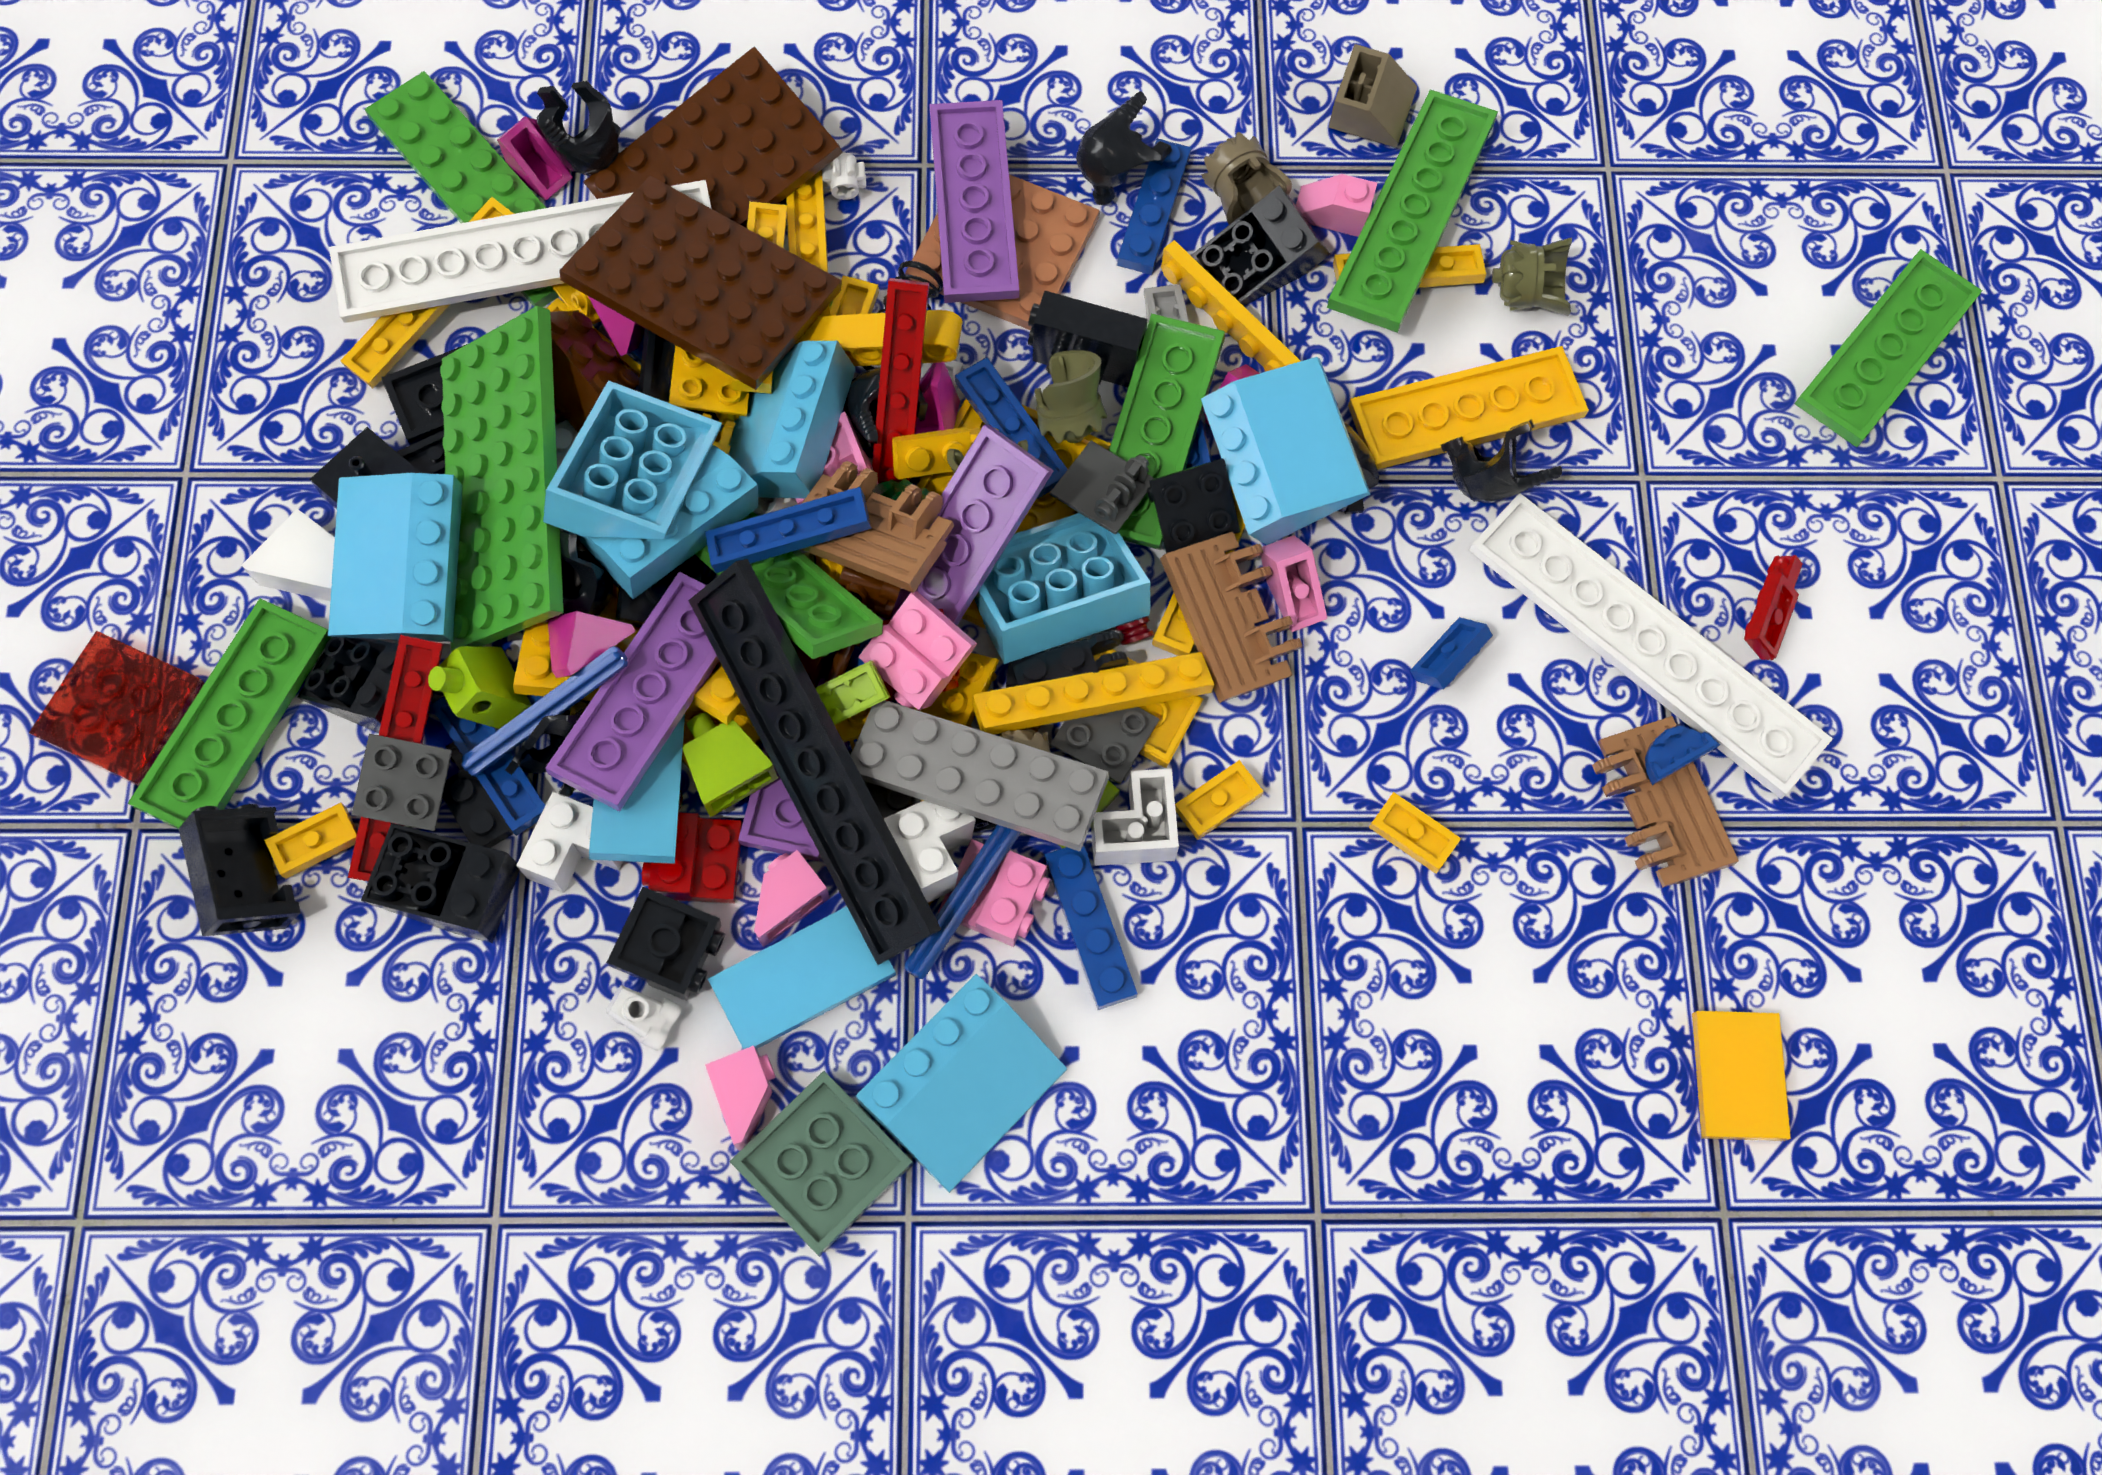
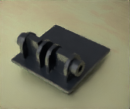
(1194, 505)

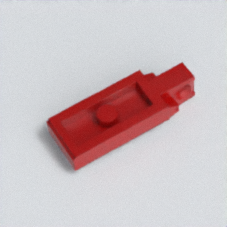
(1774, 607)

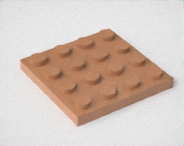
(1048, 243)

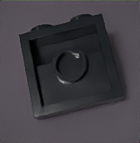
(667, 944)

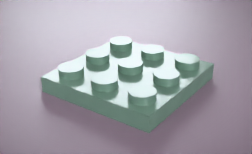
(821, 1163)

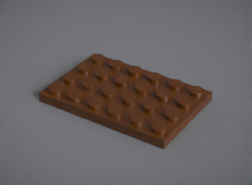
(736, 133)
(701, 281)

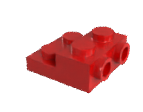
(704, 862)

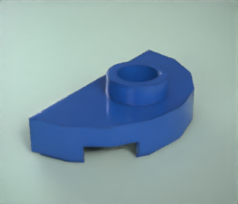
(1676, 750)

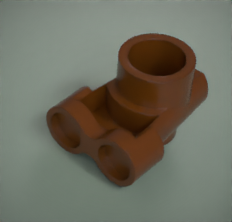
(870, 591)

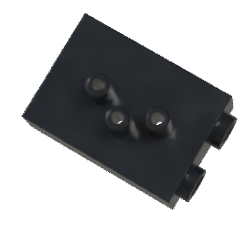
(1073, 324)
(361, 457)
(234, 870)

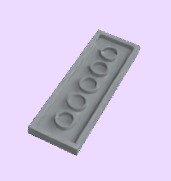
(979, 774)

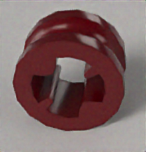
(1134, 630)

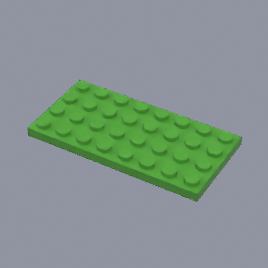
(505, 456)

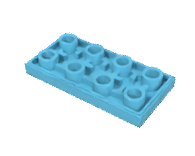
(649, 819)
(798, 979)

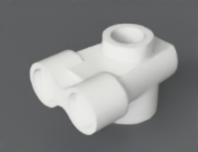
(652, 1019)

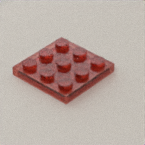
(117, 708)

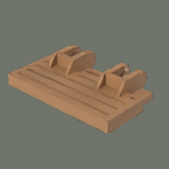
(899, 544)
(1224, 618)
(1675, 808)

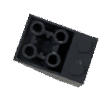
(1263, 249)
(352, 680)
(442, 882)

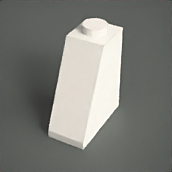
(295, 558)

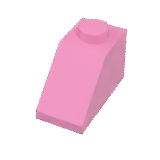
(1337, 203)
(1294, 581)
(787, 896)
(742, 1091)

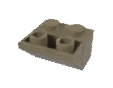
(1373, 97)

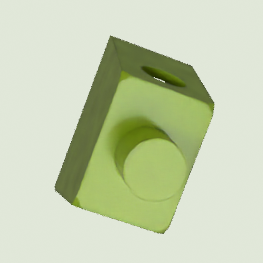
(479, 685)
(725, 763)

